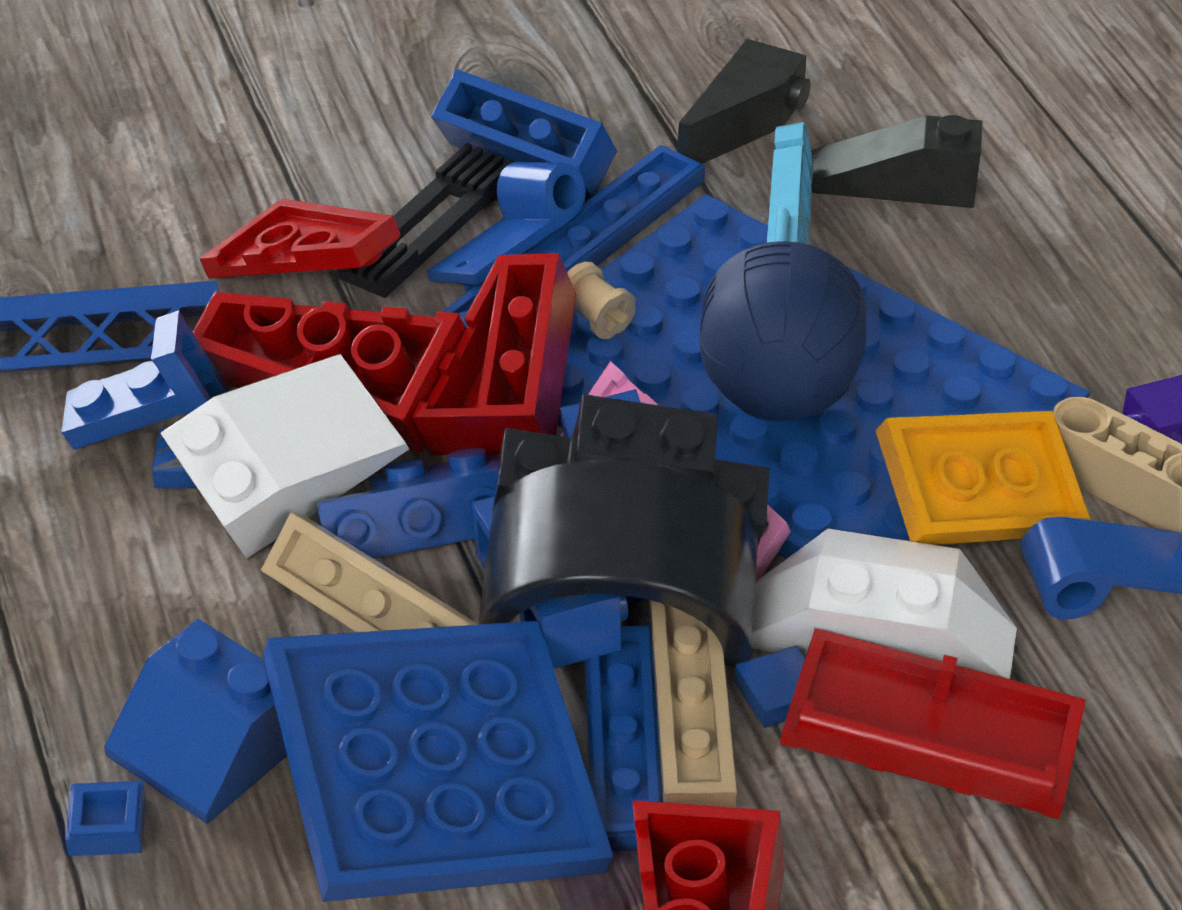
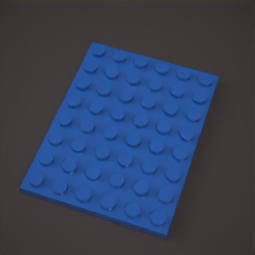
(821, 466)

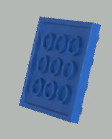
(433, 759)

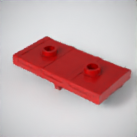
(935, 722)

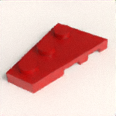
(301, 239)

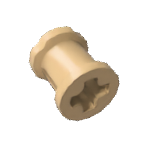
(600, 303)

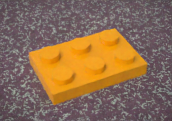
(979, 475)

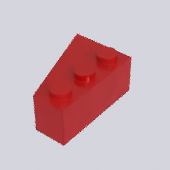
(507, 361)

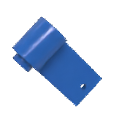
(533, 203)
(1082, 559)

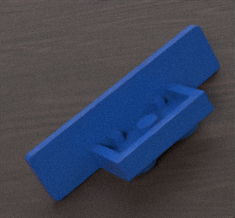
(413, 504)

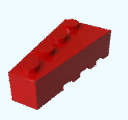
(387, 350)
(708, 857)

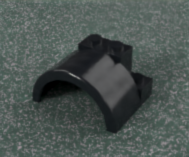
(628, 513)

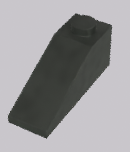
(744, 101)
(911, 161)

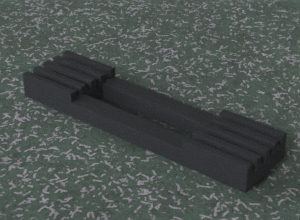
(465, 176)

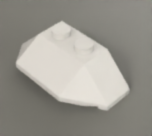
(884, 594)

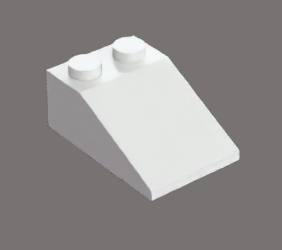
(283, 447)

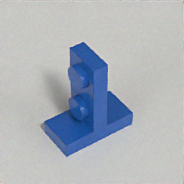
(168, 386)

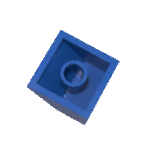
(199, 722)

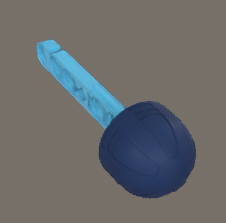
(784, 316)

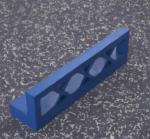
(92, 308)

